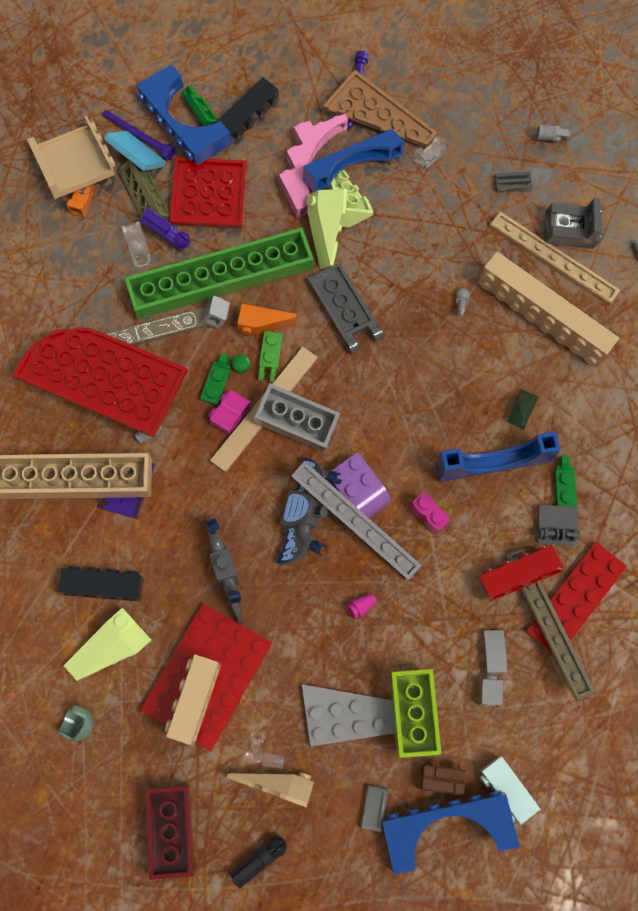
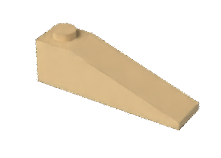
(285, 786)

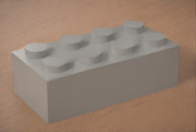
(296, 417)

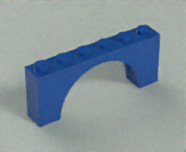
(197, 142)
(458, 465)
(490, 812)

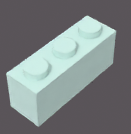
(501, 777)

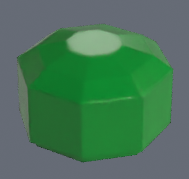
(241, 364)

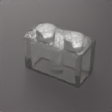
(137, 244)

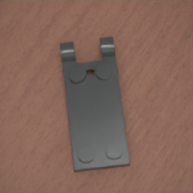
(344, 305)

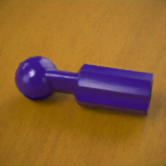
(165, 229)

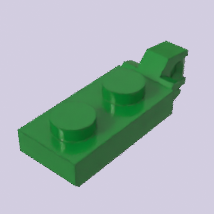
(199, 106)
(216, 381)
(565, 483)

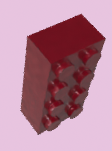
(169, 832)

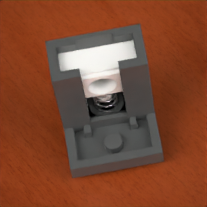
(580, 224)

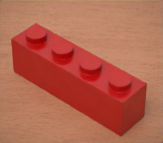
(520, 573)

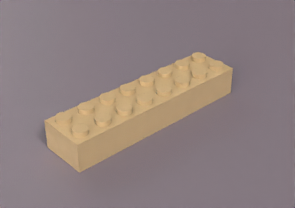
(547, 309)
(75, 476)

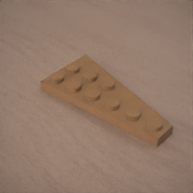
(374, 108)

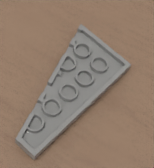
(345, 716)

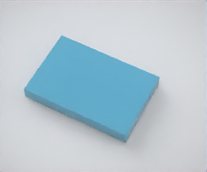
(134, 150)

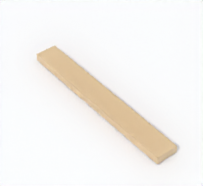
(554, 258)
(247, 429)

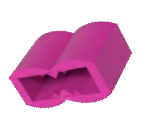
(229, 412)
(426, 510)

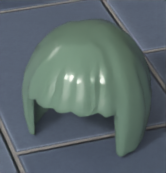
(77, 724)

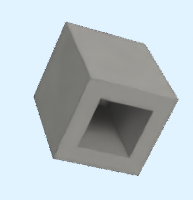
(215, 312)
(490, 691)

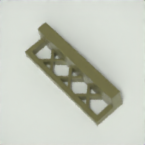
(146, 187)

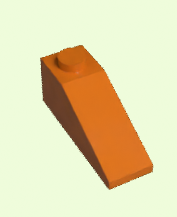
(258, 319)

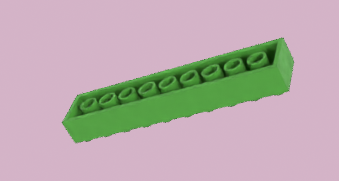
(219, 273)

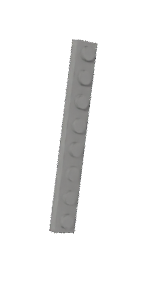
(356, 520)

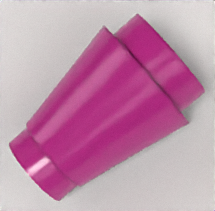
(359, 606)

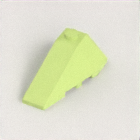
(357, 207)
(324, 217)
(110, 644)

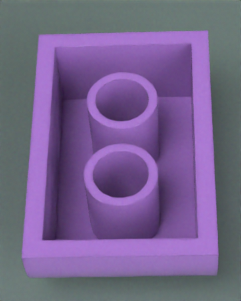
(361, 486)

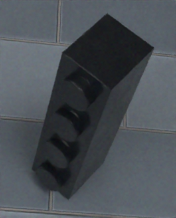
(250, 108)
(101, 584)

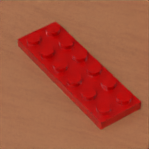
(582, 591)

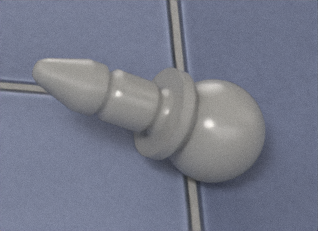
(462, 299)

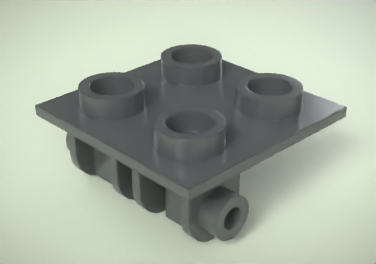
(558, 525)

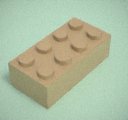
(193, 700)

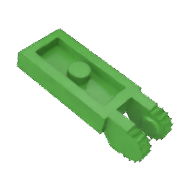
(270, 354)

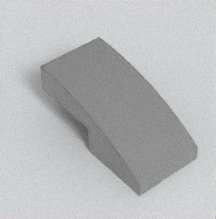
(495, 652)

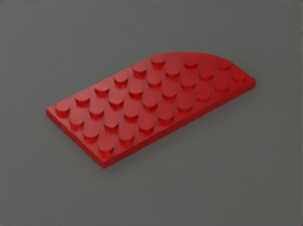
(104, 376)

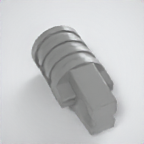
(552, 133)

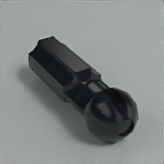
(258, 861)

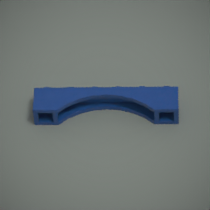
(381, 147)

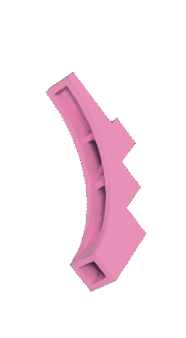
(309, 142)

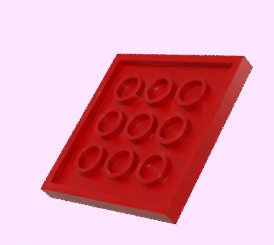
(208, 193)

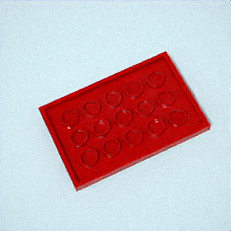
(219, 640)

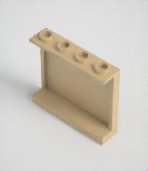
(73, 160)

